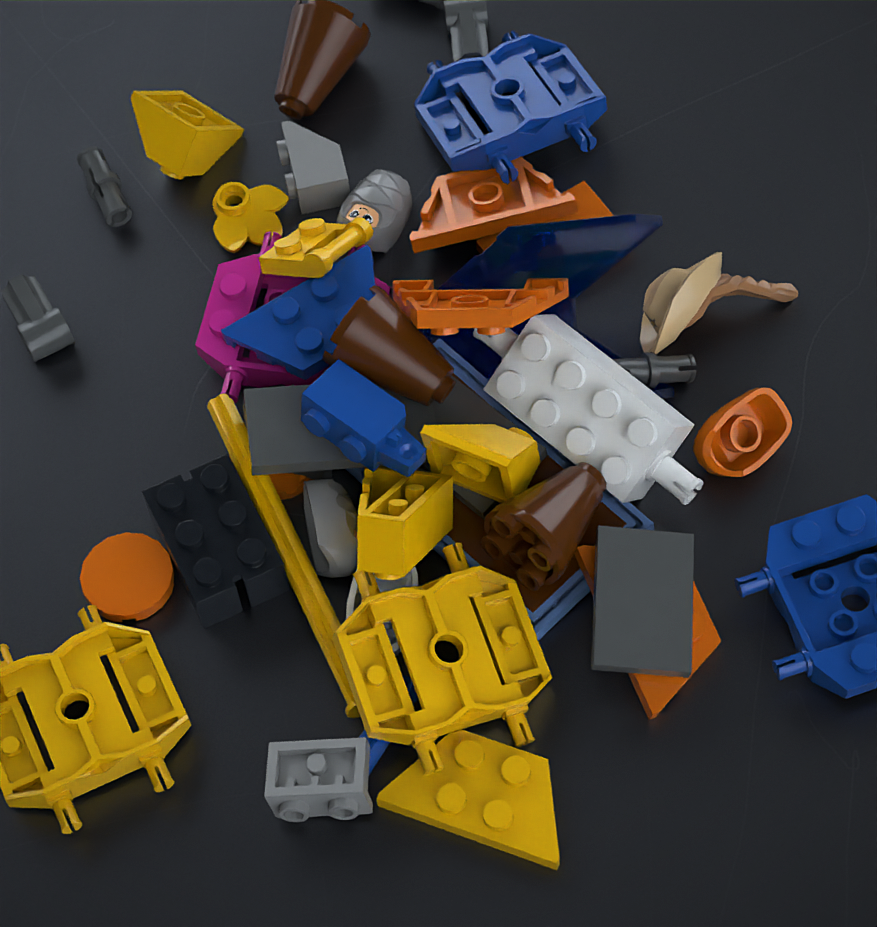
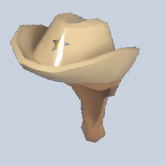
(683, 295)

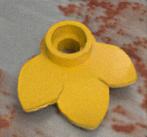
(250, 218)

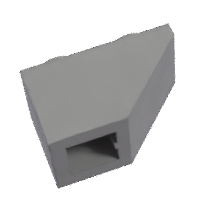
(316, 169)

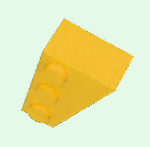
(401, 519)

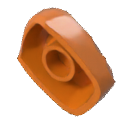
(743, 433)

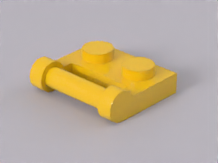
(314, 247)

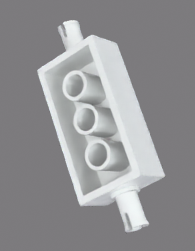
(590, 408)

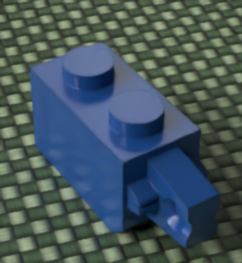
(361, 420)

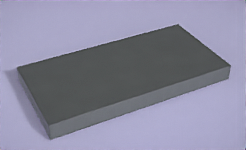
(285, 445)

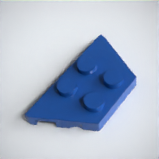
(300, 322)

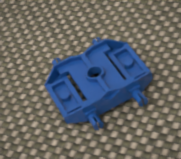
(548, 104)
(831, 642)

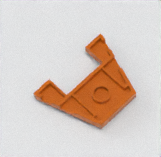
(483, 309)

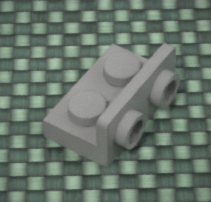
(318, 778)

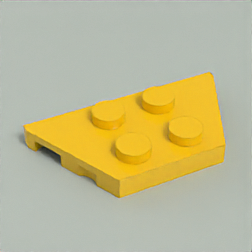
(482, 795)

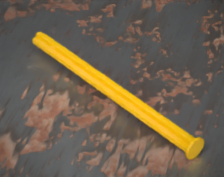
(284, 536)

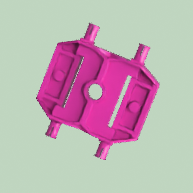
(232, 298)

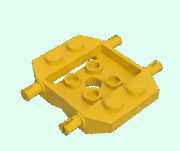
(496, 666)
(101, 742)

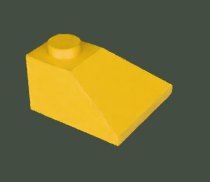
(182, 132)
(483, 457)

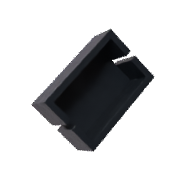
(216, 540)

